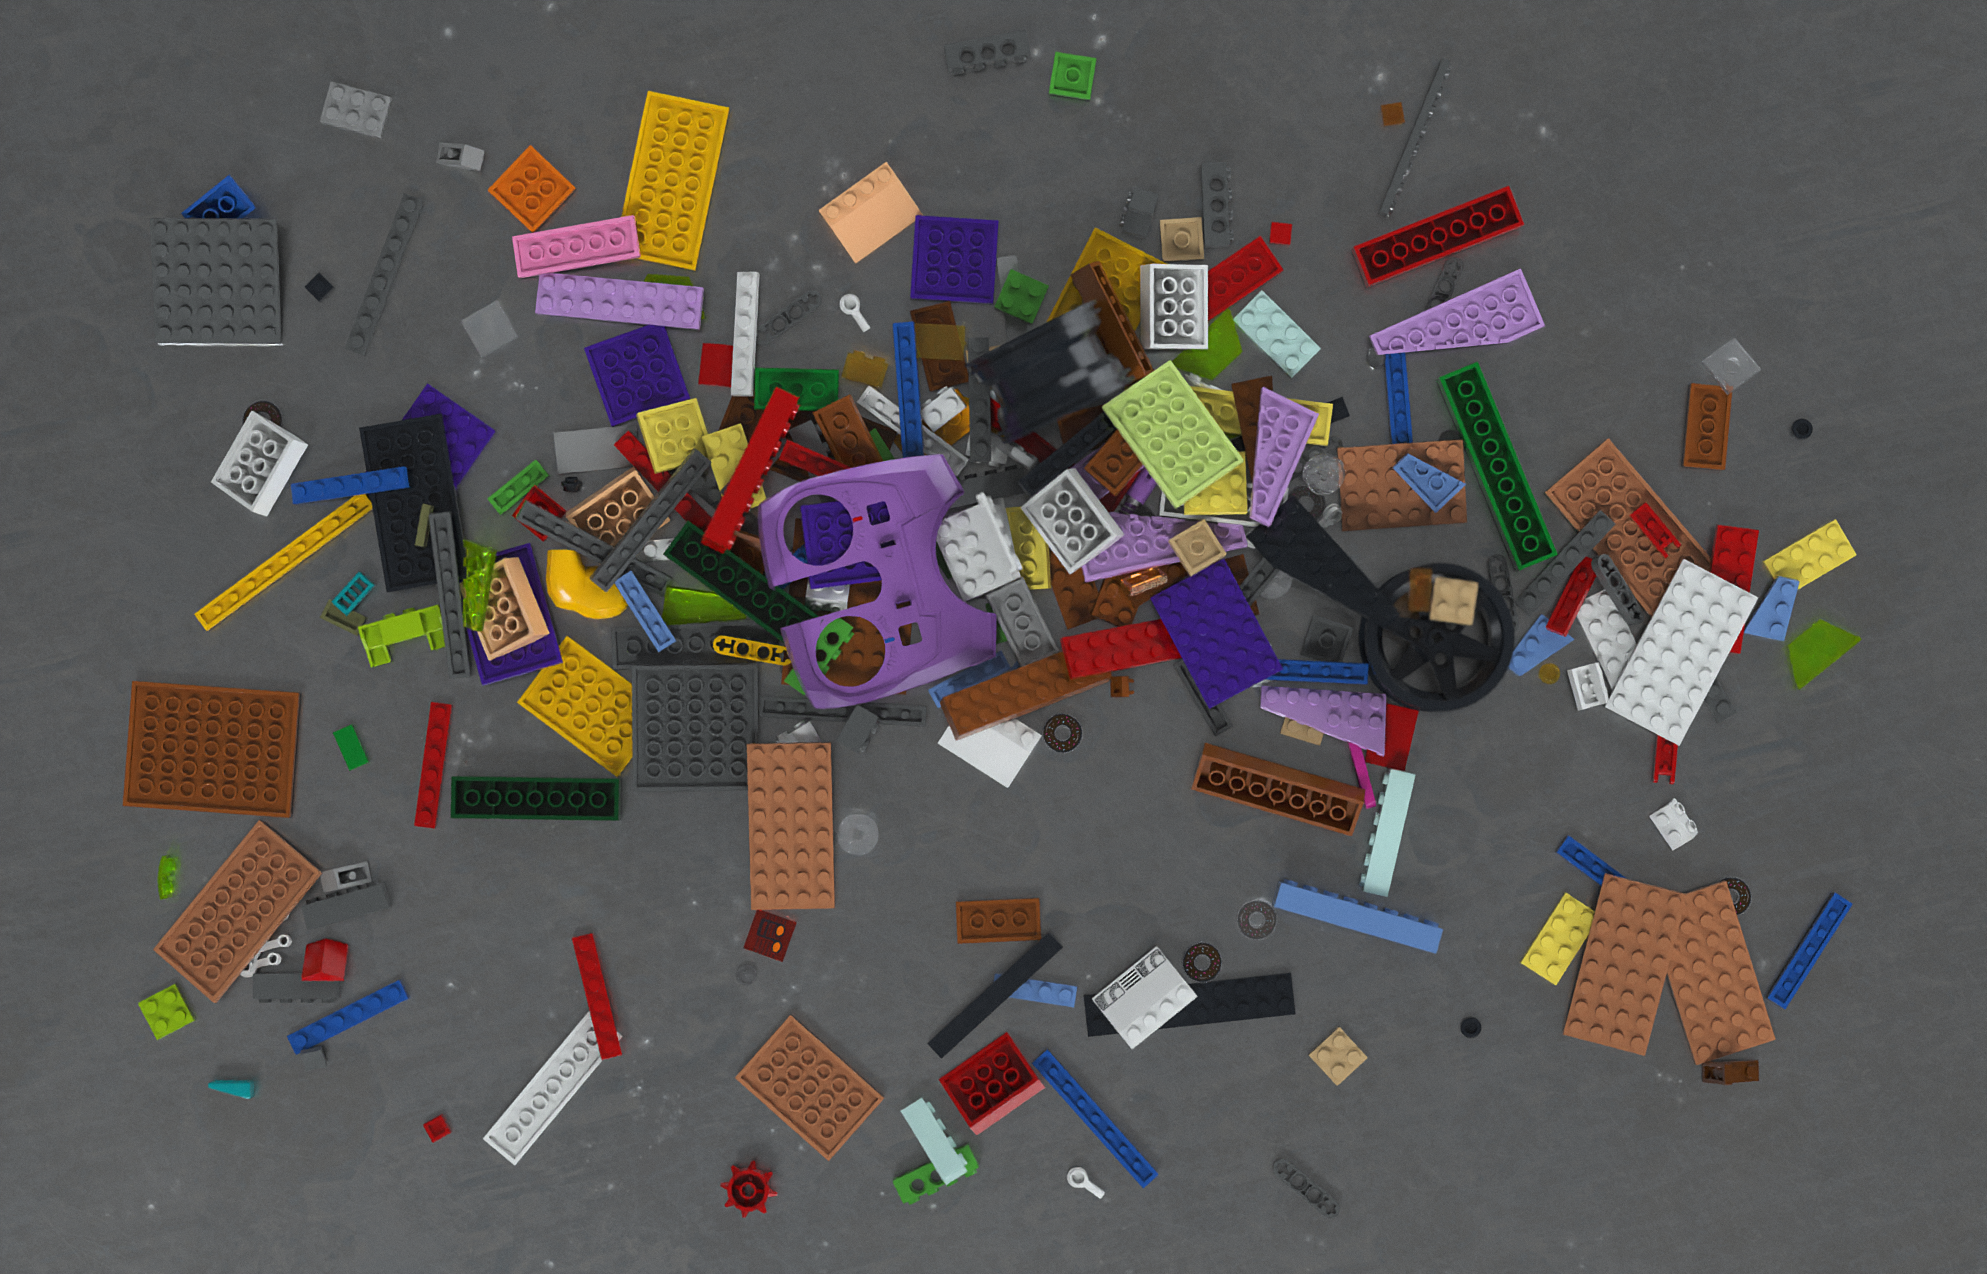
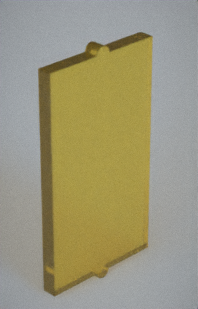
(940, 341)

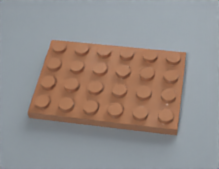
(1379, 497)
(809, 1087)

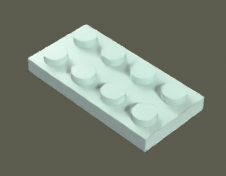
(1276, 334)

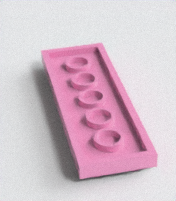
(576, 246)

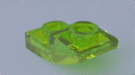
(166, 868)

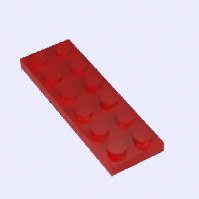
(1240, 275)
(1734, 561)
(1118, 649)

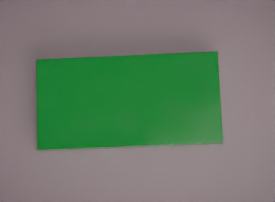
(813, 386)

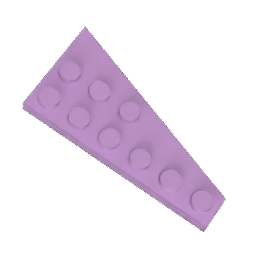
(1279, 444)
(1340, 714)

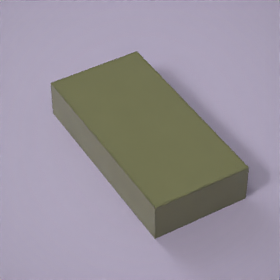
(424, 526)
(349, 623)

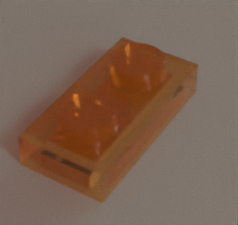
(1143, 581)
(1420, 590)

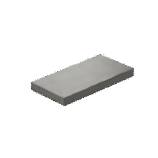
(591, 449)
(1022, 622)

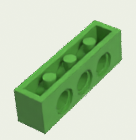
(845, 634)
(911, 1195)

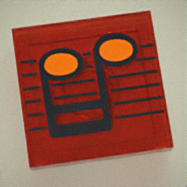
(770, 935)

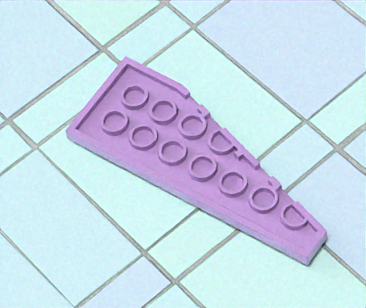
(1481, 316)
(1147, 544)

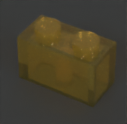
(865, 370)

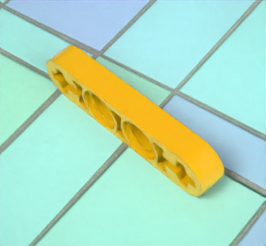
(753, 650)

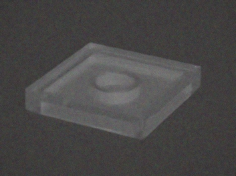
(489, 329)
(1731, 366)

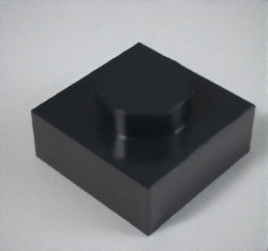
(319, 287)

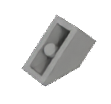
(460, 156)
(345, 877)

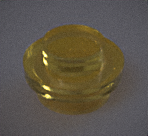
(1549, 673)

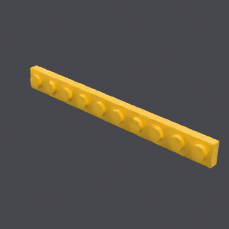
(284, 561)

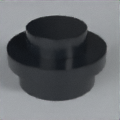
(571, 484)

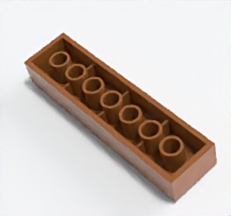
(1014, 695)
(1278, 789)

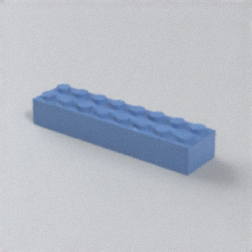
(1357, 917)

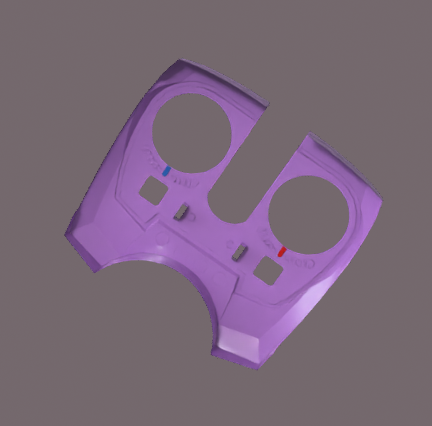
(917, 499)

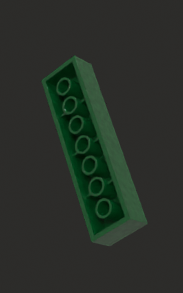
(736, 582)
(536, 798)

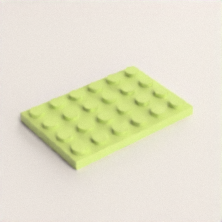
(1172, 434)

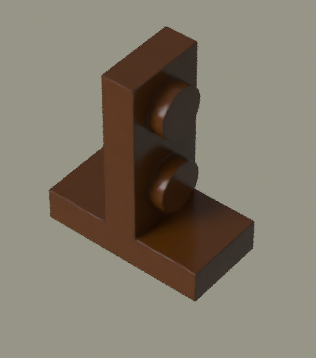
(1730, 1072)

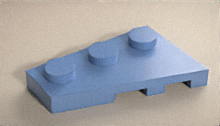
(1427, 481)
(1775, 611)
(1536, 646)

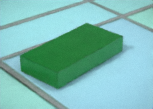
(351, 747)

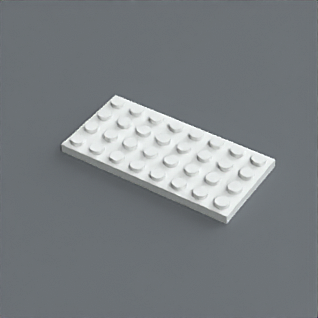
(1681, 652)

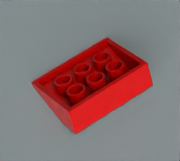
(991, 1083)

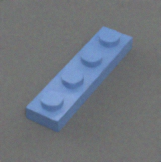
(644, 611)
(970, 677)
(1045, 992)

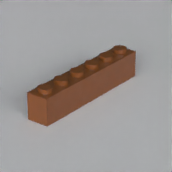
(1115, 326)

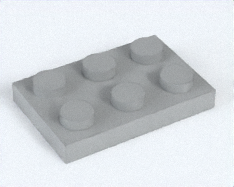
(355, 109)
(1017, 453)

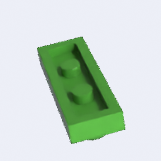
(518, 487)

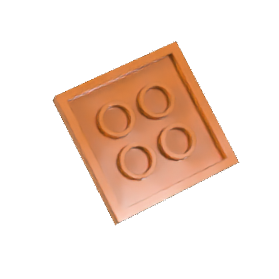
(531, 189)

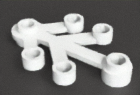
(254, 964)

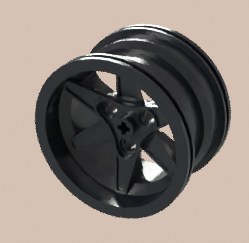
(1049, 372)
(1451, 643)

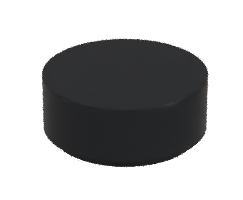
(1801, 429)
(1470, 1027)

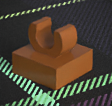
(1120, 686)

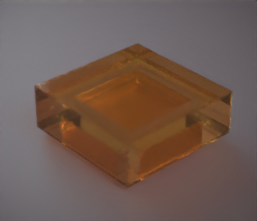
(1392, 114)

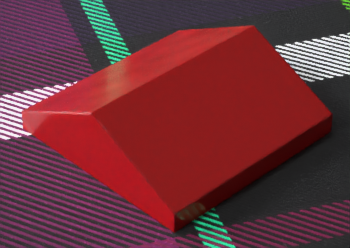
(716, 365)
(542, 500)
(325, 961)

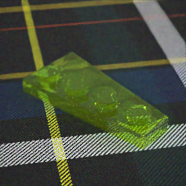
(480, 568)
(696, 606)

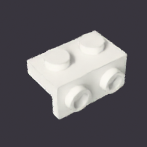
(942, 409)
(827, 598)
(1588, 686)
(1674, 824)

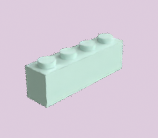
(934, 1141)

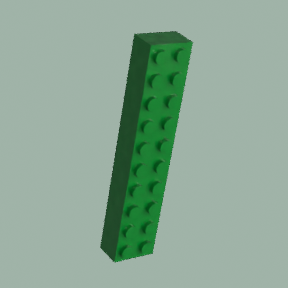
(1497, 466)

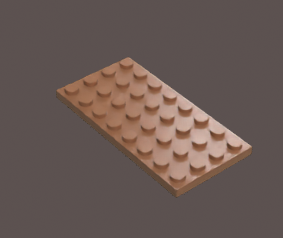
(1612, 485)
(790, 825)
(237, 911)
(1625, 964)
(1716, 979)

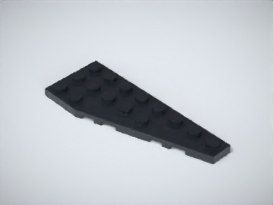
(1310, 555)

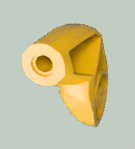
(573, 590)

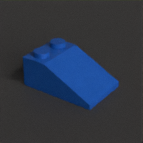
(222, 201)

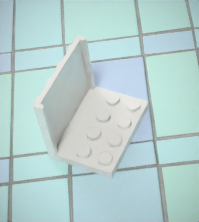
(977, 550)

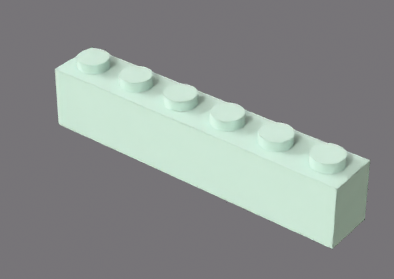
(1388, 832)

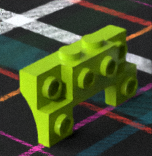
(400, 628)

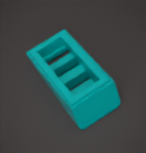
(348, 588)
(240, 1088)

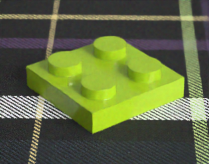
(166, 1011)

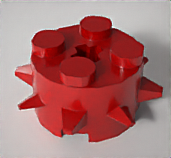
(738, 1196)

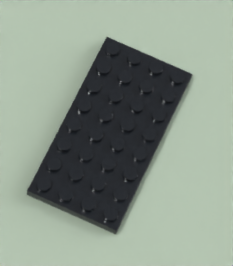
(424, 450)

